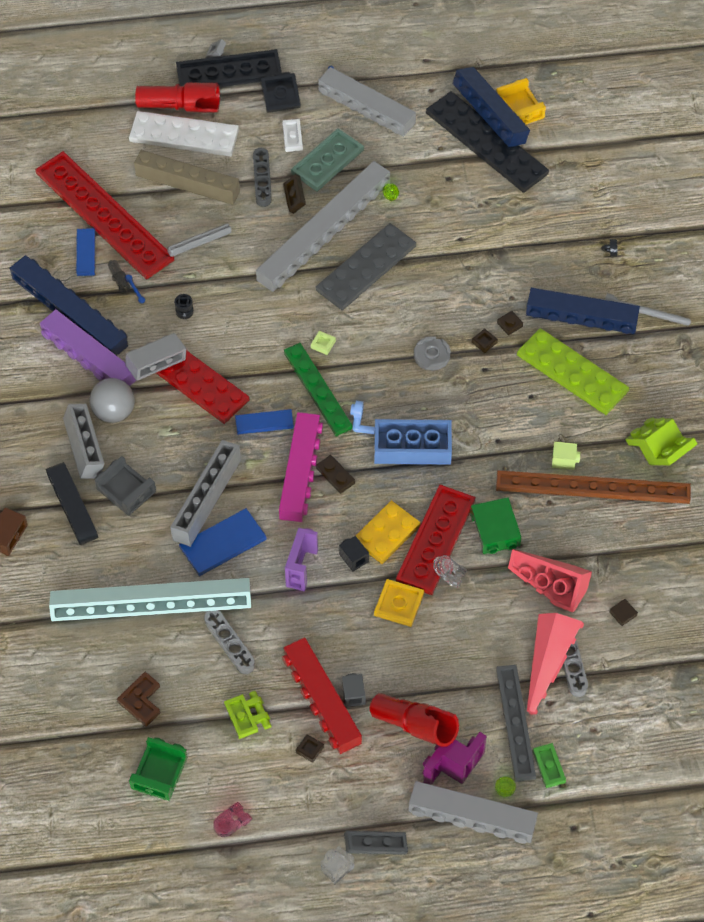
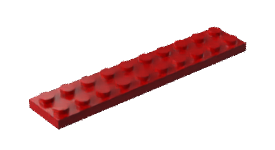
(104, 215)

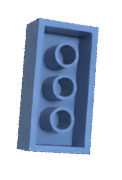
(413, 441)

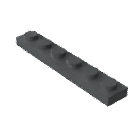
(516, 723)

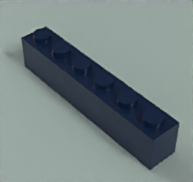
(491, 106)
(582, 310)

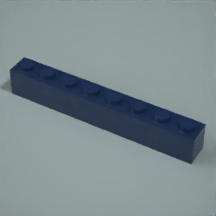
(56, 296)

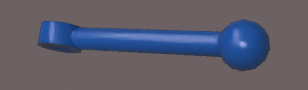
(129, 279)

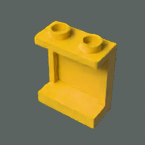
(522, 101)

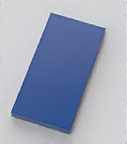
(223, 542)

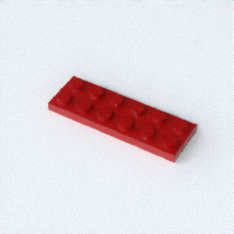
(205, 387)
(435, 538)

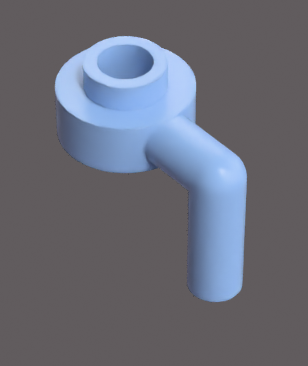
(357, 411)

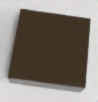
(484, 340)
(623, 612)
(309, 748)

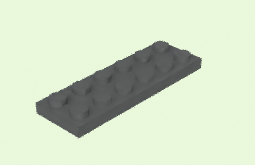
(366, 266)

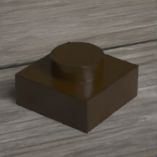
(510, 323)

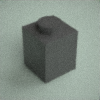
(353, 690)

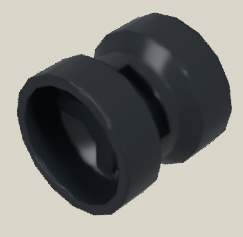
(184, 306)

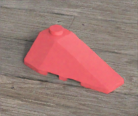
(556, 580)

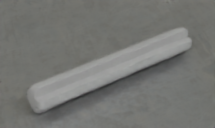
(199, 240)

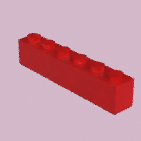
(322, 696)

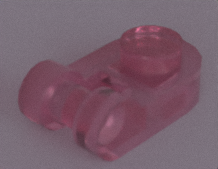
(224, 823)

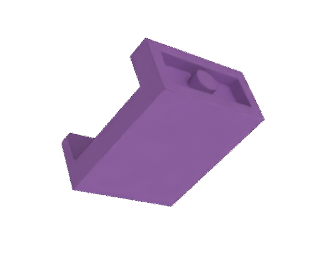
(295, 573)

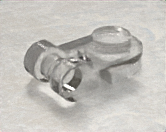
(445, 565)

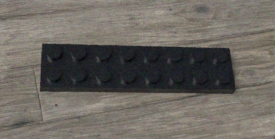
(479, 137)

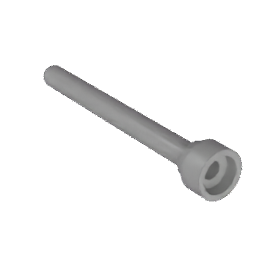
(655, 313)

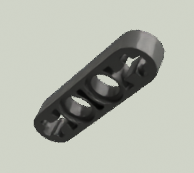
(262, 177)

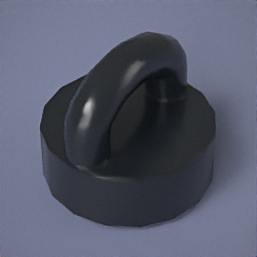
(612, 248)

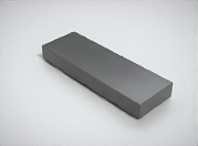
(375, 842)

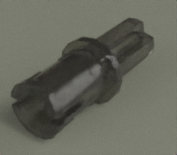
(118, 276)

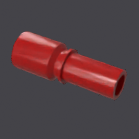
(190, 97)
(417, 719)

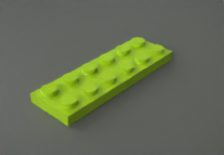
(573, 371)

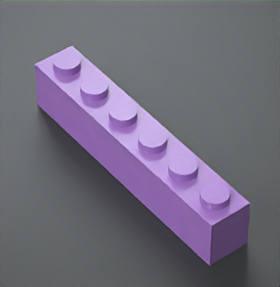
(84, 348)

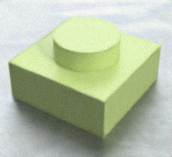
(323, 342)

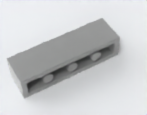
(83, 441)

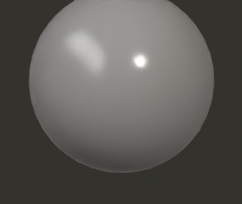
(112, 400)

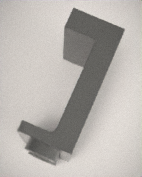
(124, 486)

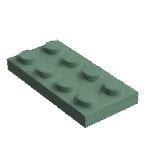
(327, 159)

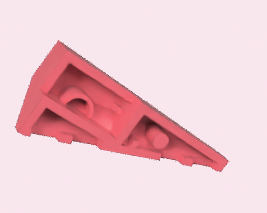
(552, 642)

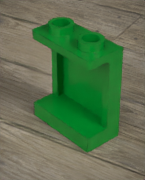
(496, 525)
(159, 768)

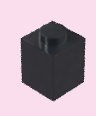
(353, 553)

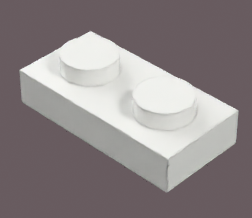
(292, 135)

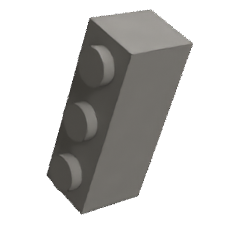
(155, 356)

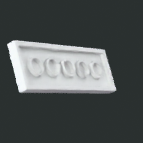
(184, 133)

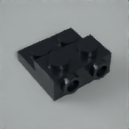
(280, 92)

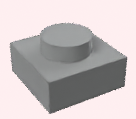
(216, 49)

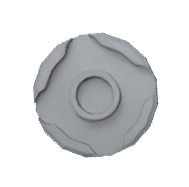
(432, 353)

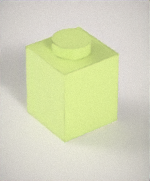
(565, 455)

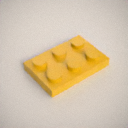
(387, 531)

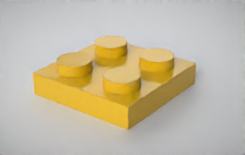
(399, 603)

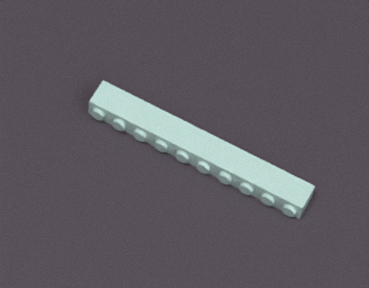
(150, 599)

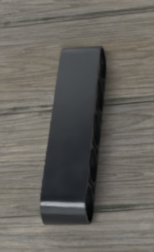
(72, 503)

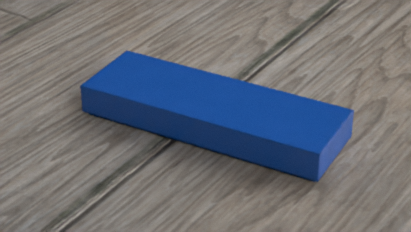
(85, 252)
(264, 421)

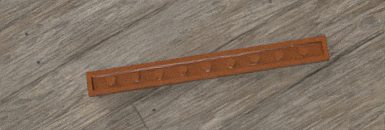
(593, 487)

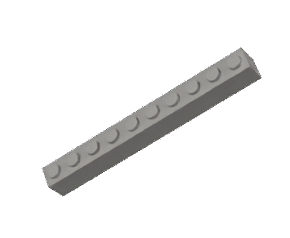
(323, 226)

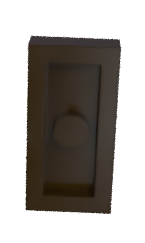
(294, 193)
(335, 474)

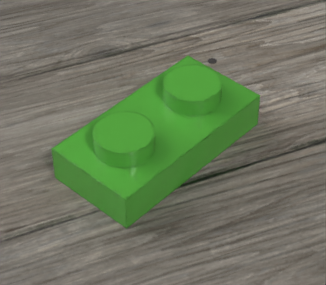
(549, 765)

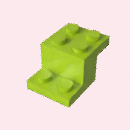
(660, 441)

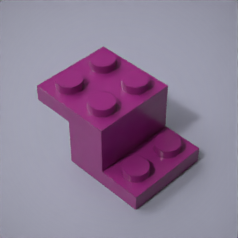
(454, 760)

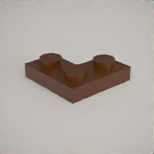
(136, 700)

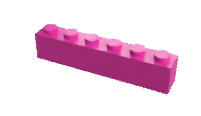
(299, 467)

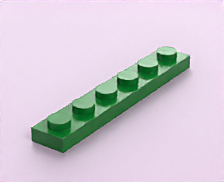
(318, 389)

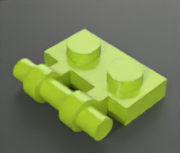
(241, 716)

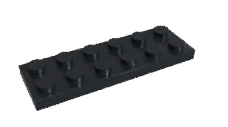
(230, 69)

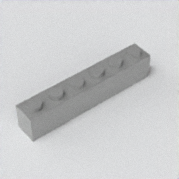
(367, 101)
(205, 493)
(473, 812)

